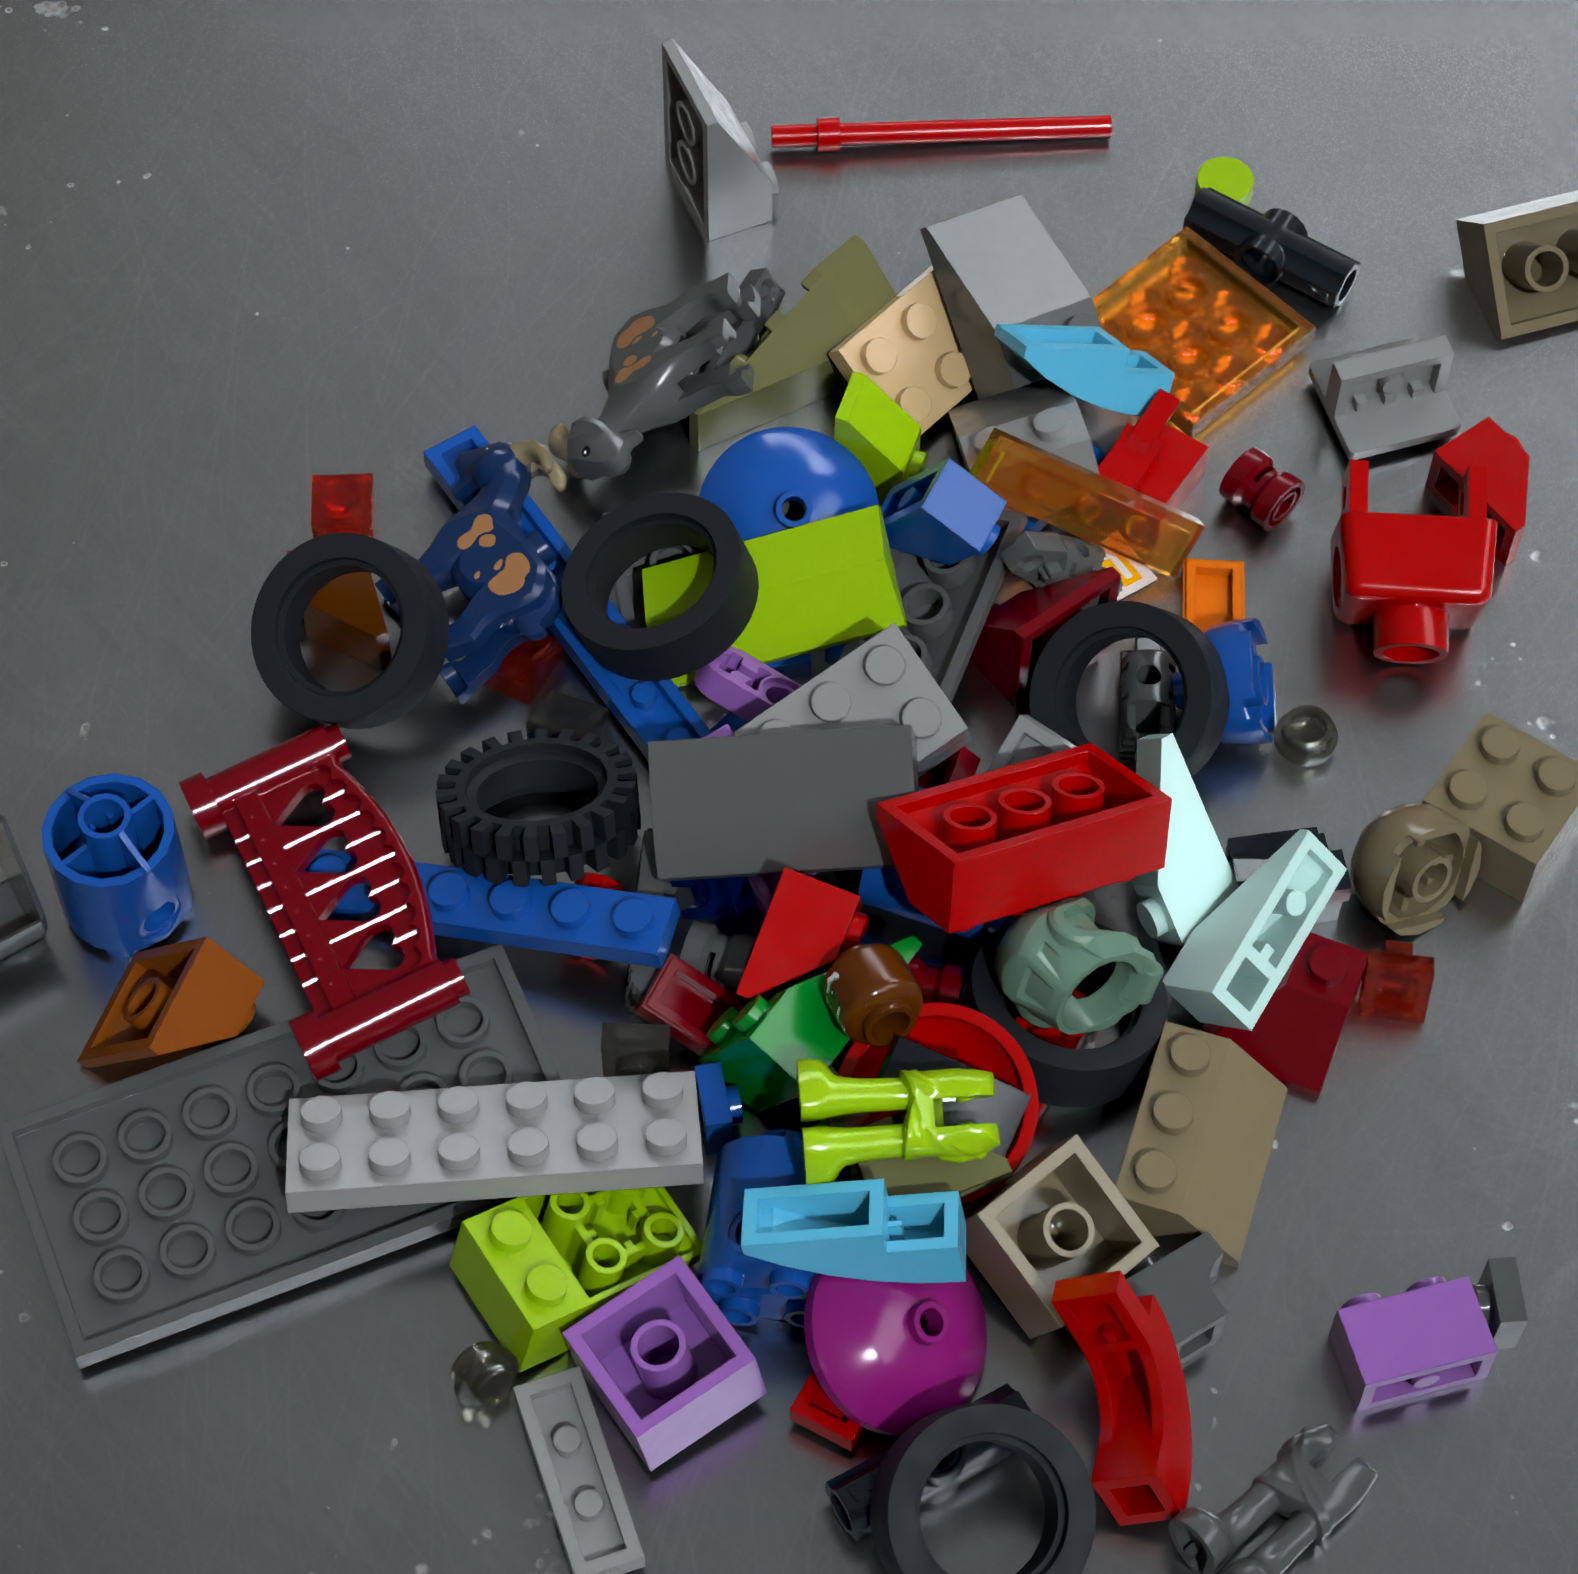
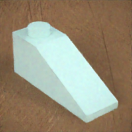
(1195, 865)
(1254, 935)

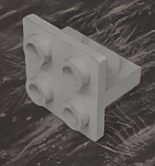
(1388, 395)

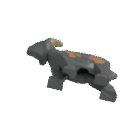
(657, 376)

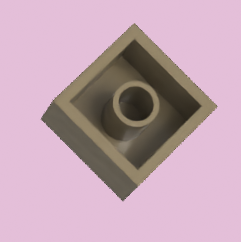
(1514, 799)
(1051, 1225)

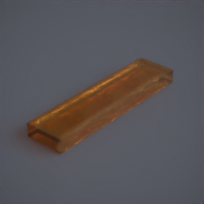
(1086, 503)

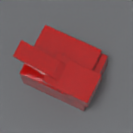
(1157, 456)

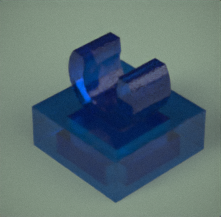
(718, 897)

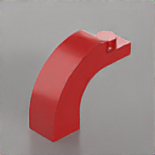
(1141, 1394)

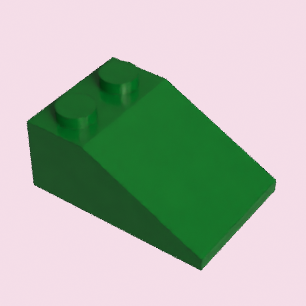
(769, 1034)

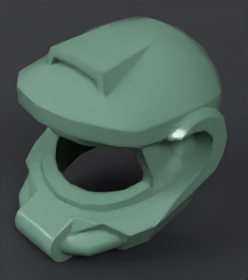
(1054, 950)

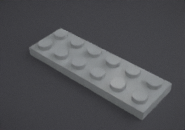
(493, 1141)

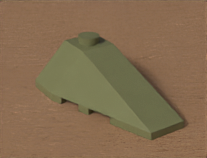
(793, 352)

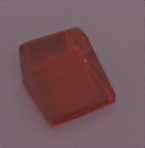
(527, 669)

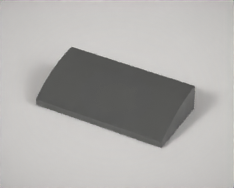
(776, 801)

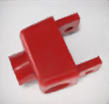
(1412, 570)

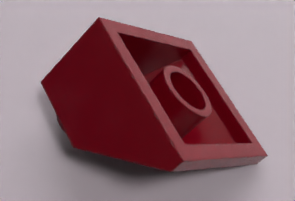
(1026, 622)
(1305, 1015)

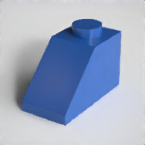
(942, 514)

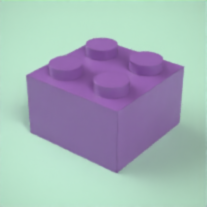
(665, 1362)

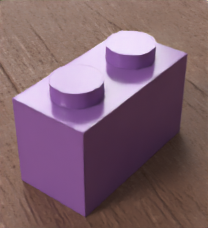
(1411, 1342)

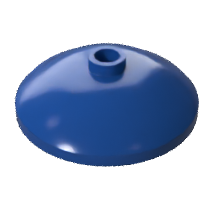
(785, 466)

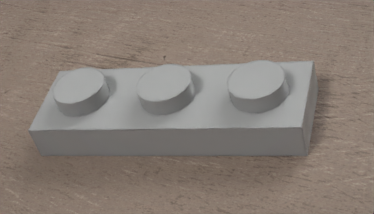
(578, 1475)

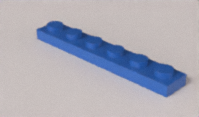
(536, 917)

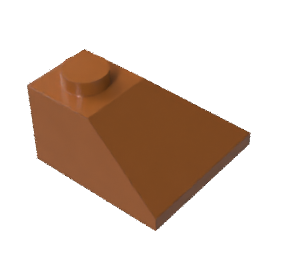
(173, 1002)

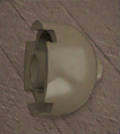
(1413, 865)

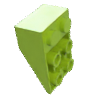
(562, 1256)

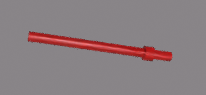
(830, 134)

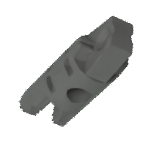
(1052, 557)
(1146, 695)

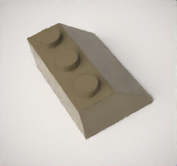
(1524, 264)
(1201, 1141)

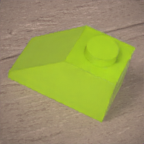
(879, 434)

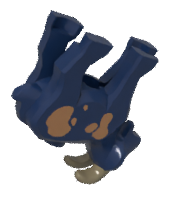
(493, 562)

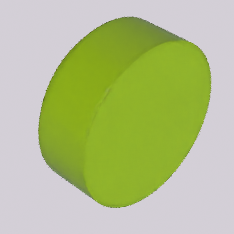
(1227, 177)

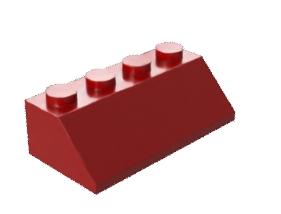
(1024, 836)

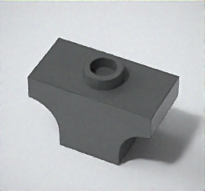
(1185, 1292)

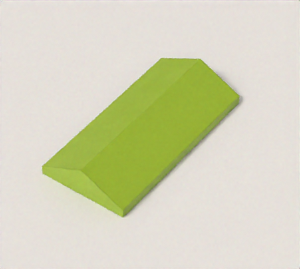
(814, 592)

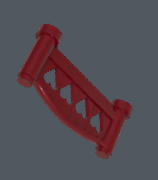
(349, 1004)

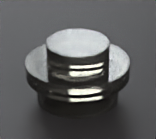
(1306, 736)
(484, 1374)

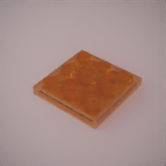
(1203, 324)

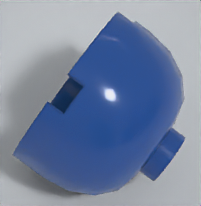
(1248, 682)

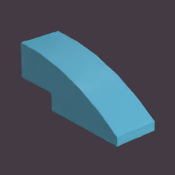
(1089, 364)
(857, 1231)

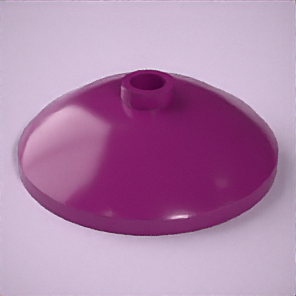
(877, 1357)

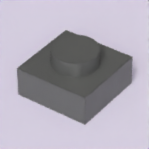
(1502, 1301)

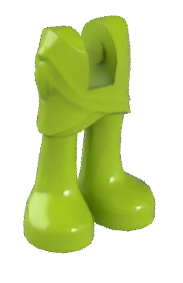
(921, 1134)

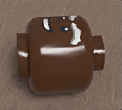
(873, 994)

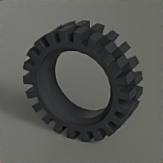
(547, 844)

